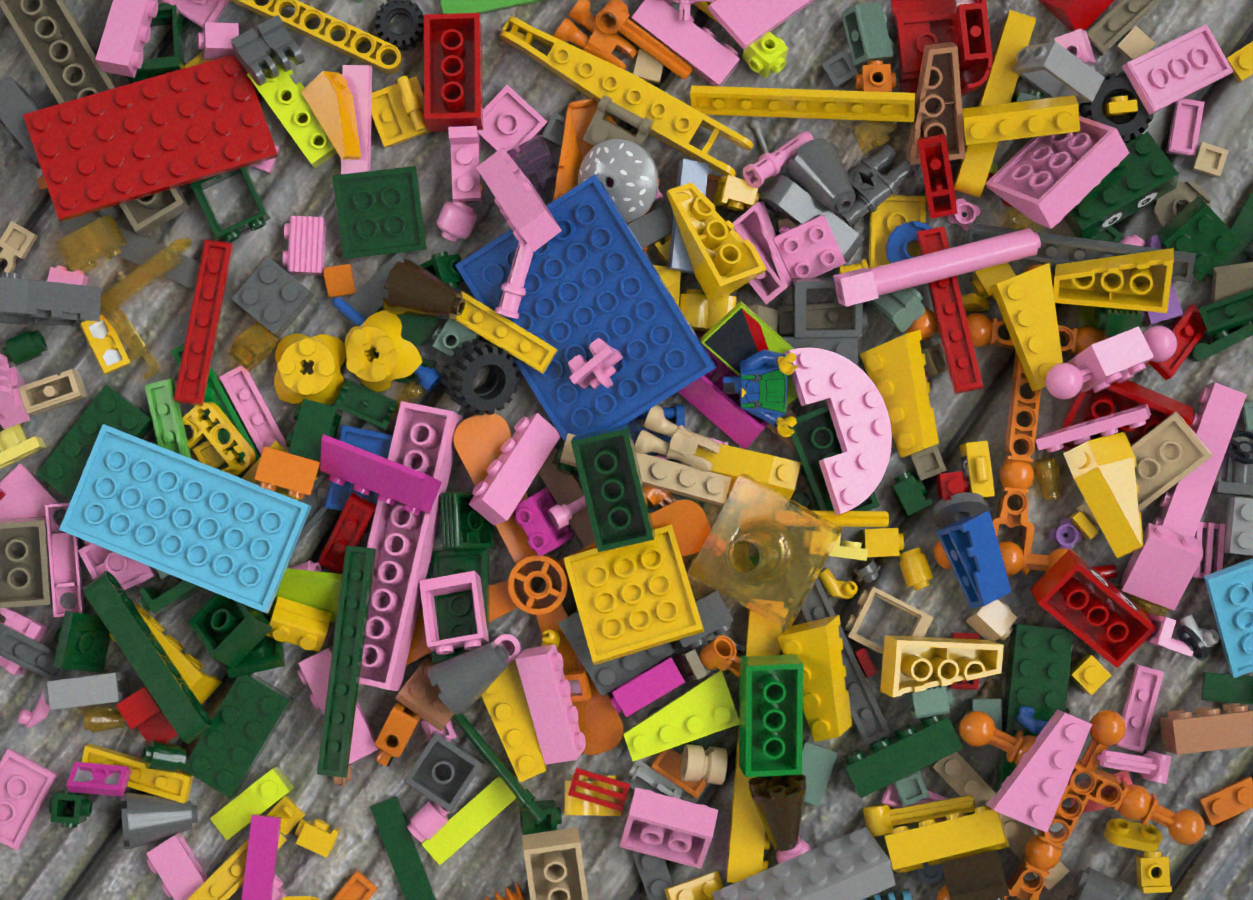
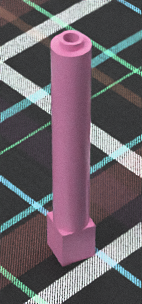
(868, 284)

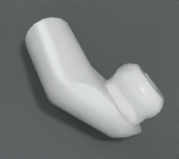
(1208, 637)

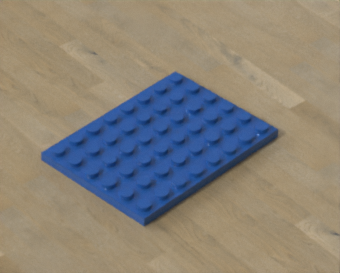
(589, 287)

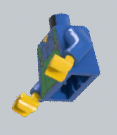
(764, 387)

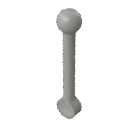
(755, 124)

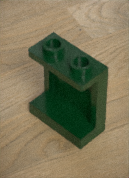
(162, 603)

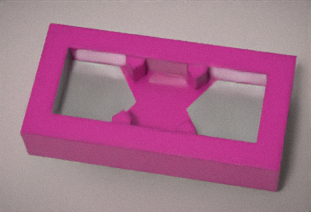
(98, 779)

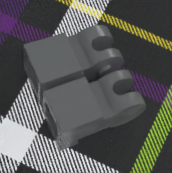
(274, 41)

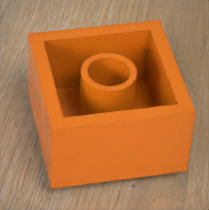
(287, 471)

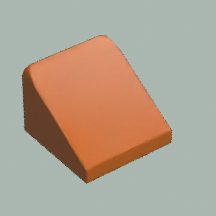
(339, 280)

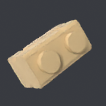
(53, 392)

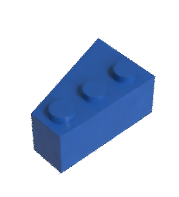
(976, 558)

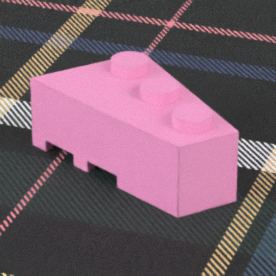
(758, 229)

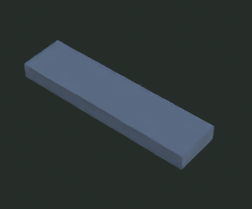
(688, 172)

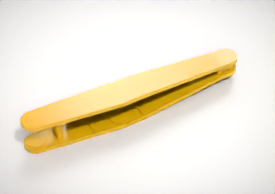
(673, 119)

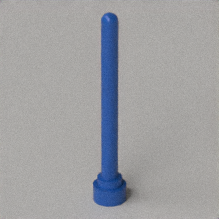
(428, 377)

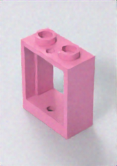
(446, 585)

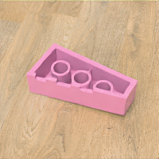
(518, 200)
(1043, 772)

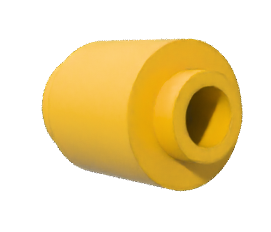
(915, 569)

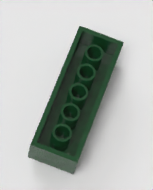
(1035, 679)

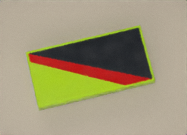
(743, 335)

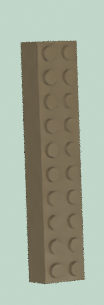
(71, 72)

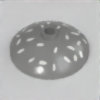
(632, 173)

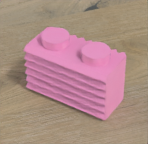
(305, 246)

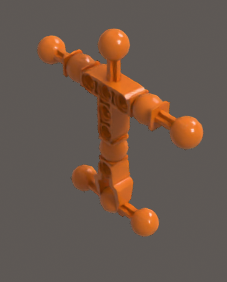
(1131, 801)

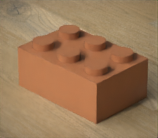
(1207, 729)

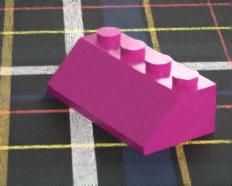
(721, 408)
(379, 475)

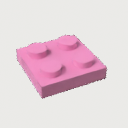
(510, 121)

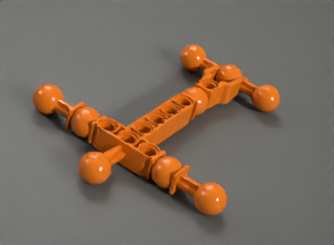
(1016, 472)

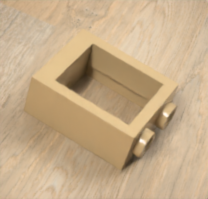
(865, 600)

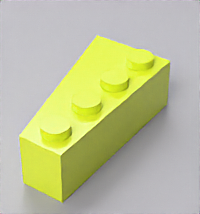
(690, 716)

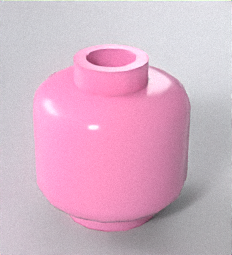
(456, 220)

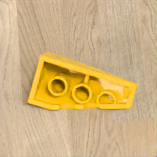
(715, 249)
(771, 470)
(1108, 483)

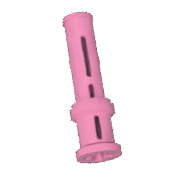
(771, 163)
(514, 287)

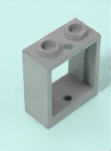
(1057, 72)
(87, 690)

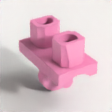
(598, 369)

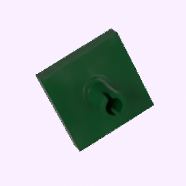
(82, 642)

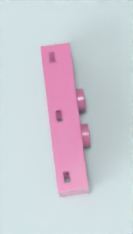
(63, 562)

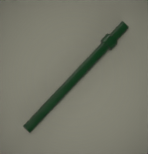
(523, 797)

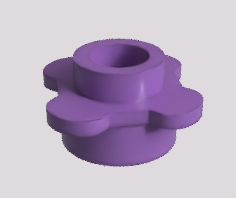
(1073, 534)

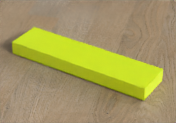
(469, 820)

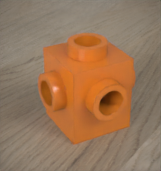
(875, 69)

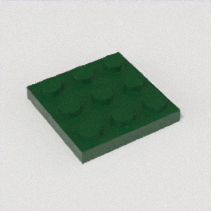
(379, 212)

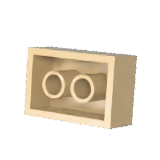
(555, 865)

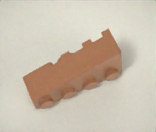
(938, 102)

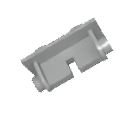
(644, 777)

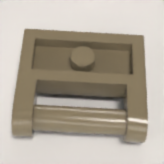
(602, 129)

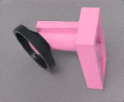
(1186, 645)

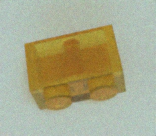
(92, 243)

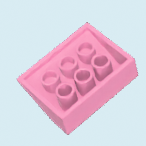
(1058, 171)

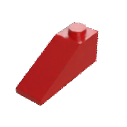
(937, 176)

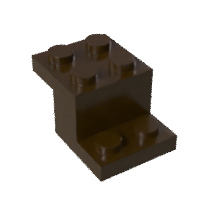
(976, 877)

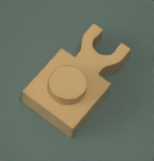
(15, 243)

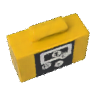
(977, 468)

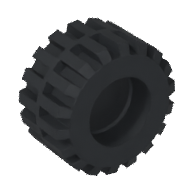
(1112, 87)
(497, 387)

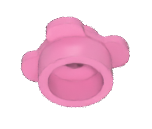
(971, 210)

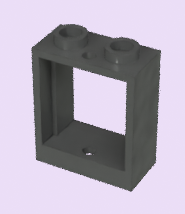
(799, 328)

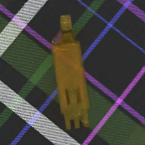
(133, 286)

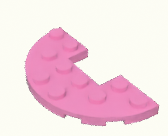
(858, 419)

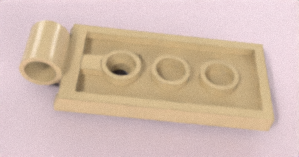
(1162, 460)

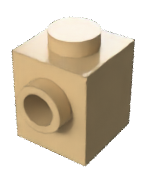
(992, 620)

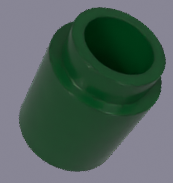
(25, 347)
(164, 756)

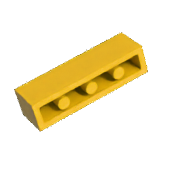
(1021, 119)

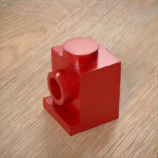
(951, 484)

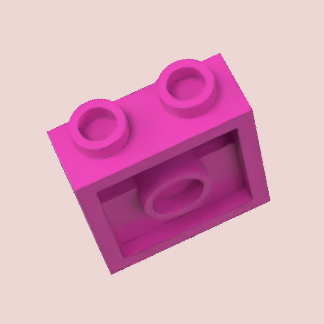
(533, 517)

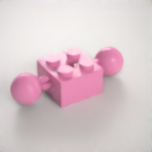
(1110, 361)

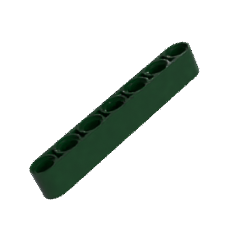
(147, 657)

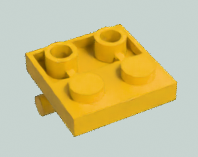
(399, 111)

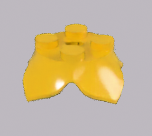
(396, 356)
(324, 383)

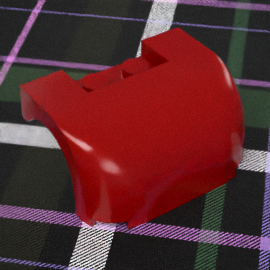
(939, 22)

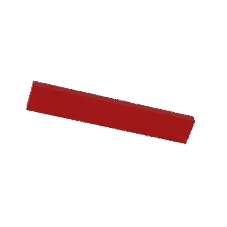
(951, 319)
(203, 323)

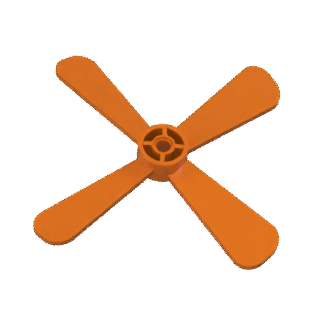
(478, 445)

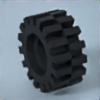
(394, 8)

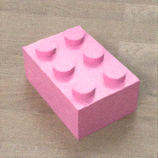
(668, 828)

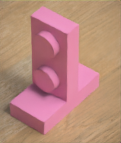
(464, 160)

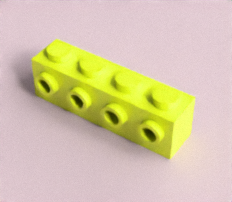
(296, 115)

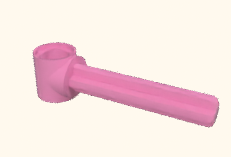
(1151, 766)

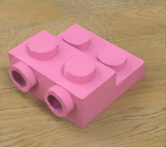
(124, 569)

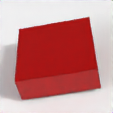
(865, 662)

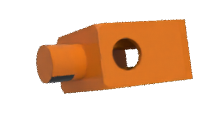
(403, 725)

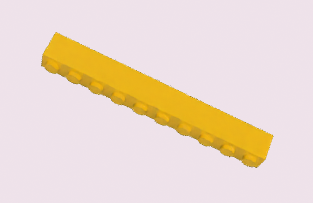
(747, 831)

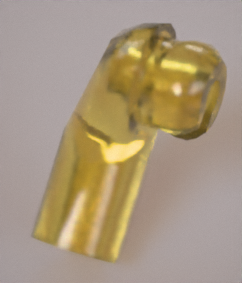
(409, 392)
(1149, 607)

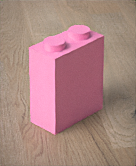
(1162, 566)

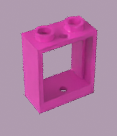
(646, 687)

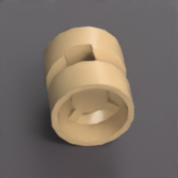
(703, 764)

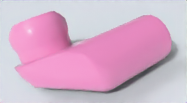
(32, 718)

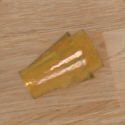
(1048, 477)
(102, 719)

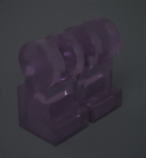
(535, 160)

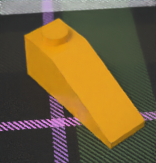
(335, 111)

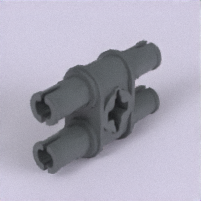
(872, 186)

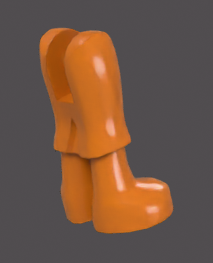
(598, 43)

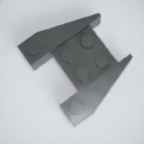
(47, 302)

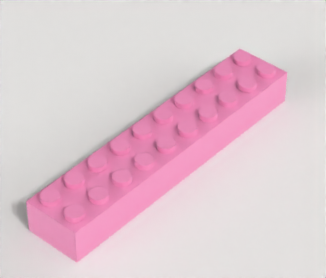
(404, 544)

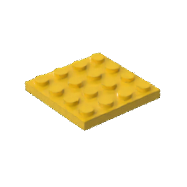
(633, 596)

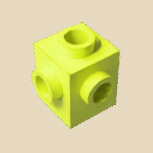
(766, 55)

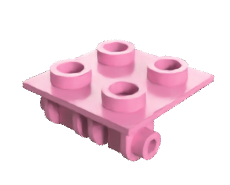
(809, 248)

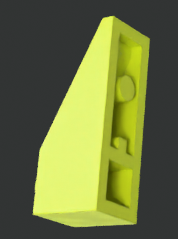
(252, 801)

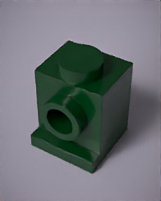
(910, 494)
(553, 813)

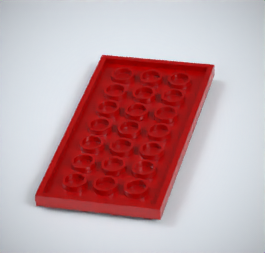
(149, 136)

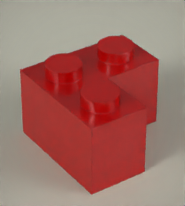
(144, 713)

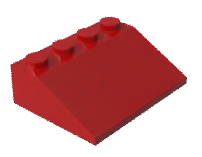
(1118, 398)

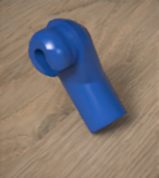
(1026, 719)

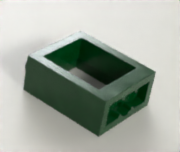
(166, 15)
(233, 232)

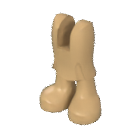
(682, 445)

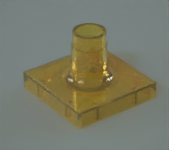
(790, 546)

